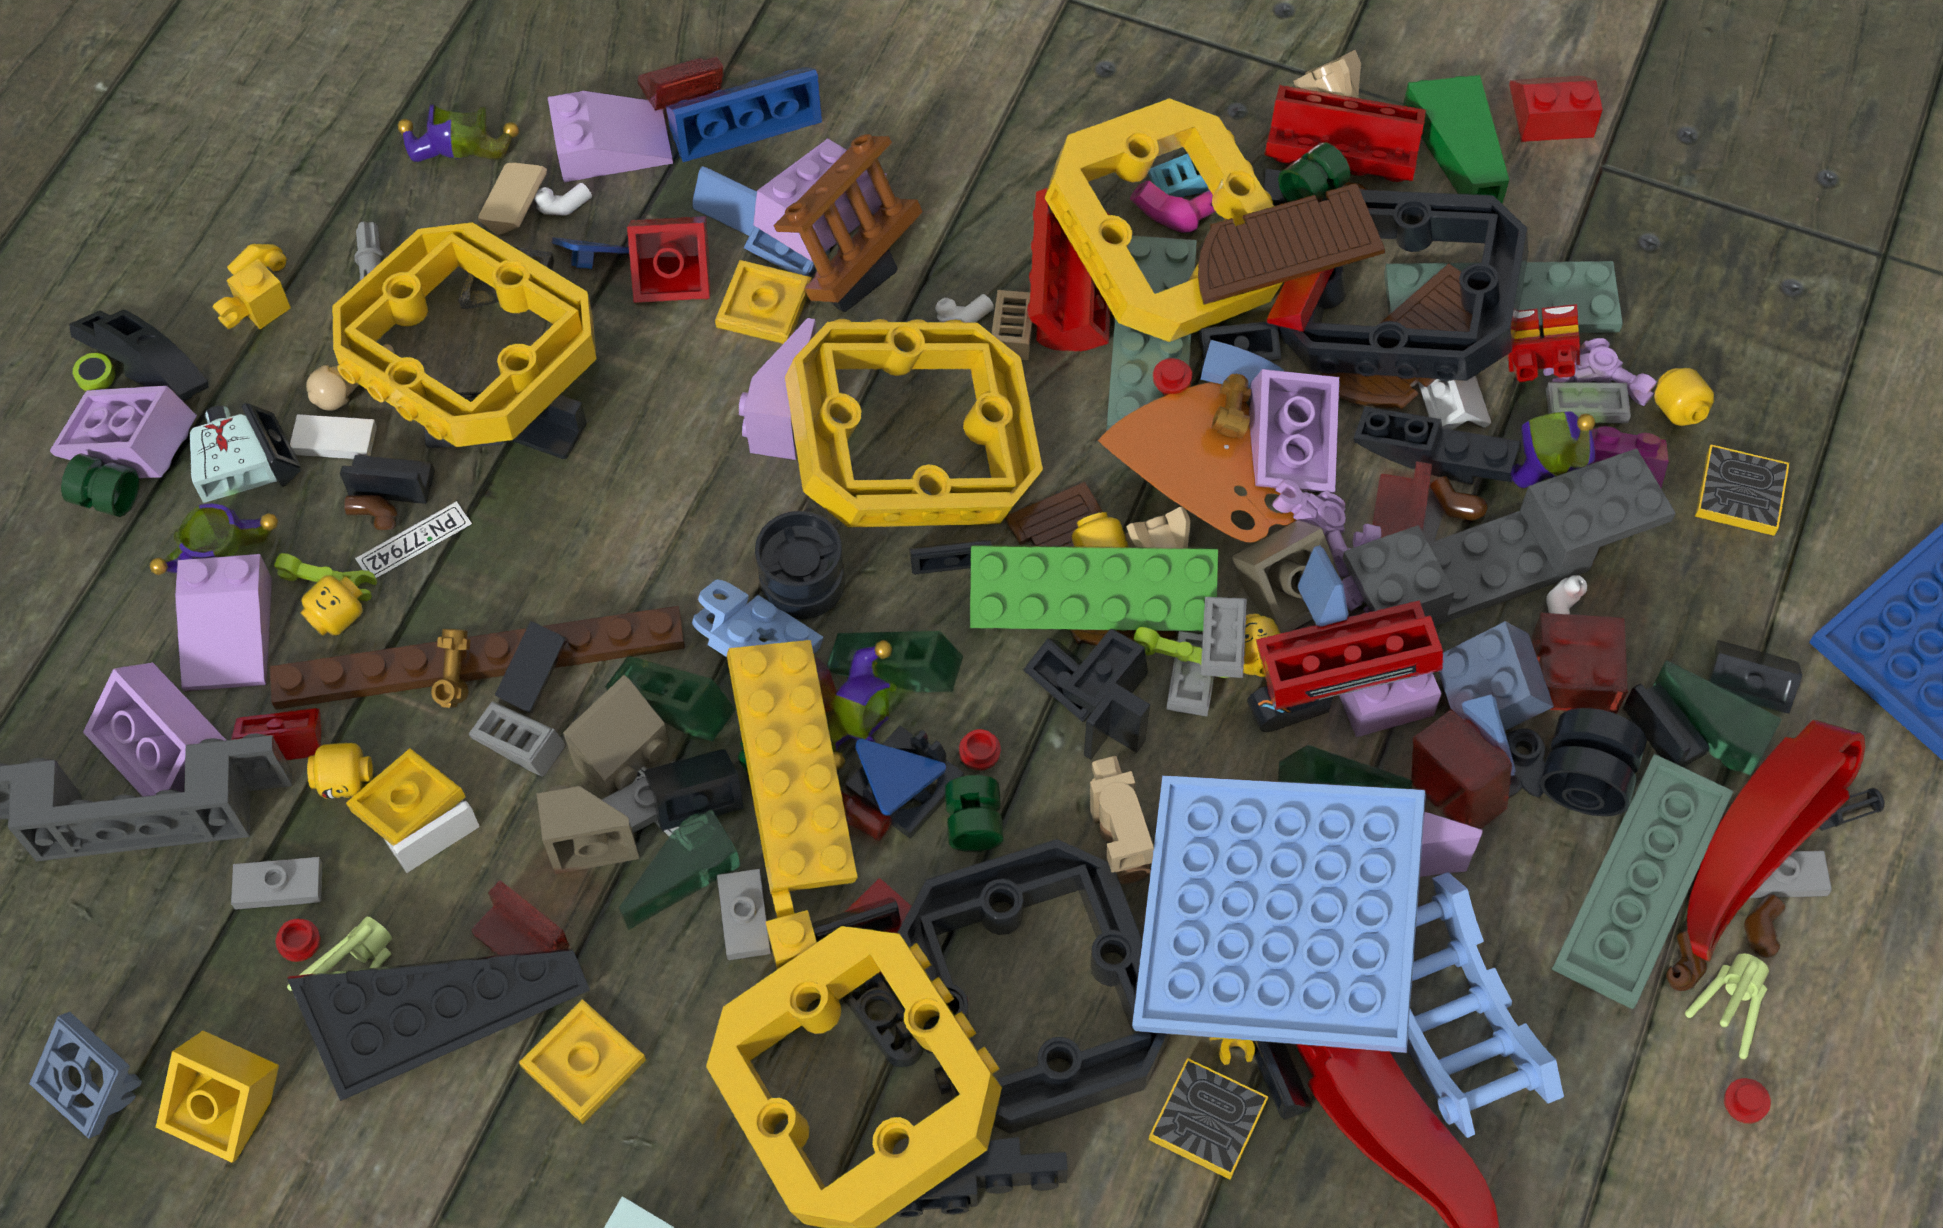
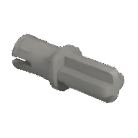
(368, 247)

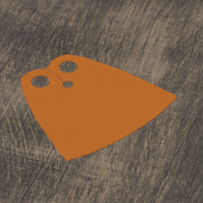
(1187, 461)

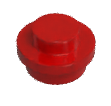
(1172, 376)
(979, 749)
(298, 940)
(1747, 1100)

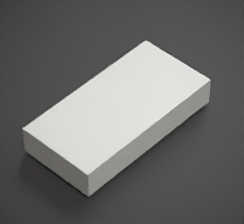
(332, 436)

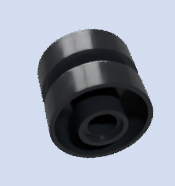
(800, 564)
(1593, 762)

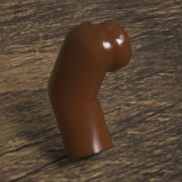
(374, 506)

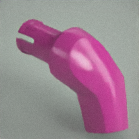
(1172, 211)

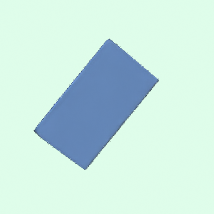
(725, 200)
(778, 253)
(1323, 589)
(1486, 717)

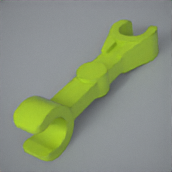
(292, 568)
(1154, 643)

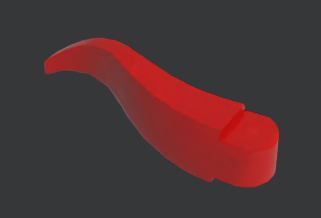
(1768, 821)
(1398, 1131)

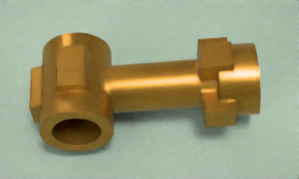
(1230, 419)
(451, 689)

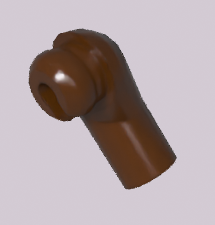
(1458, 504)
(1760, 926)
(1688, 969)

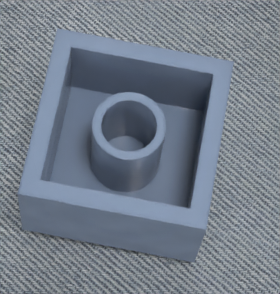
(1499, 665)

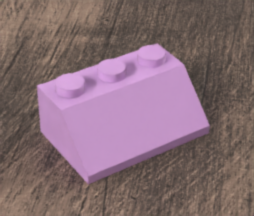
(145, 727)

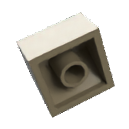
(1274, 569)
(616, 737)
(583, 830)

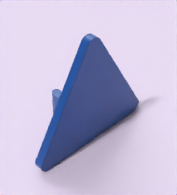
(584, 251)
(896, 773)

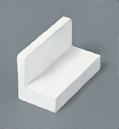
(1455, 402)
(435, 836)

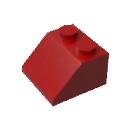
(1556, 107)
(669, 259)

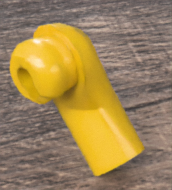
(268, 254)

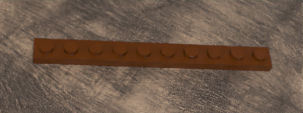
(488, 657)

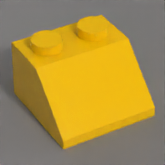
(215, 1094)

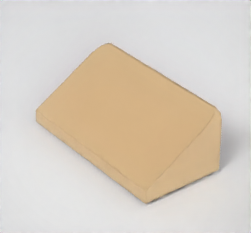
(511, 197)

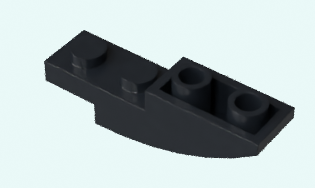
(144, 350)
(1422, 439)
(996, 1171)

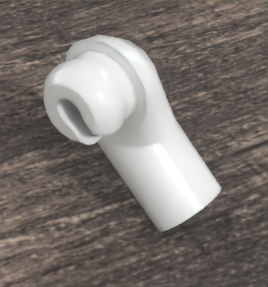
(561, 204)
(971, 313)
(1566, 594)

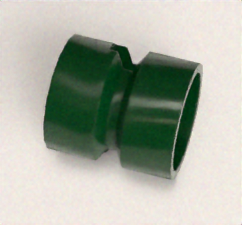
(1317, 172)
(106, 487)
(974, 814)

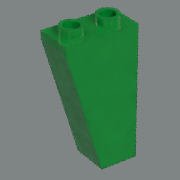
(1461, 133)

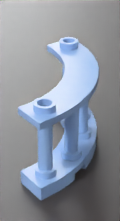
(1487, 994)

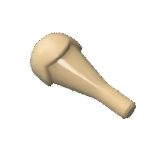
(329, 389)

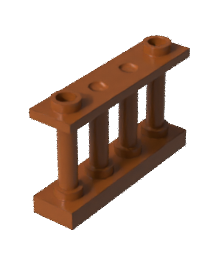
(876, 231)

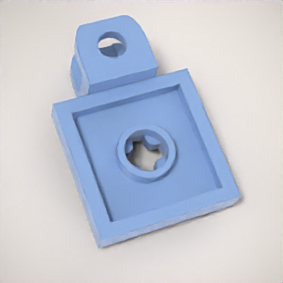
(745, 623)

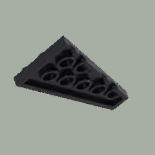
(403, 1016)

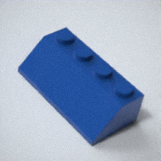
(745, 113)

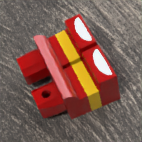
(1556, 349)

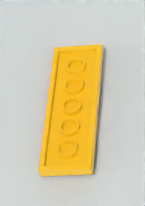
(791, 766)

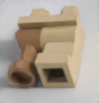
(1121, 821)

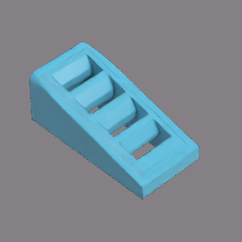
(1192, 185)

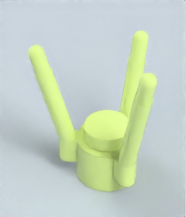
(363, 942)
(1743, 981)

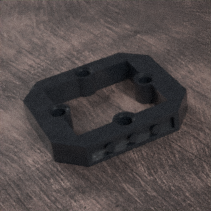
(1487, 291)
(1023, 881)

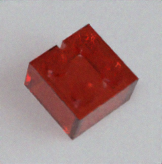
(1584, 660)
(1455, 757)

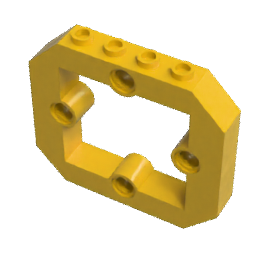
(1111, 149)
(529, 374)
(901, 502)
(936, 1144)

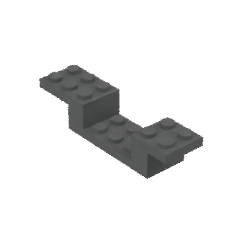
(1516, 554)
(56, 824)

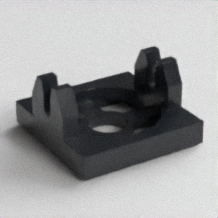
(909, 820)

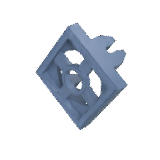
(76, 1046)

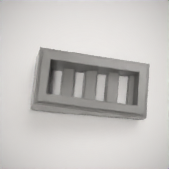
(539, 750)

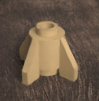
(1334, 77)
(1162, 531)

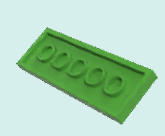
(1091, 587)

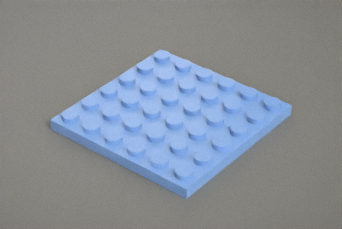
(1282, 913)

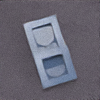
(1227, 360)

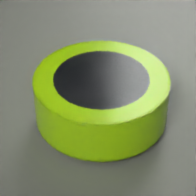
(94, 372)

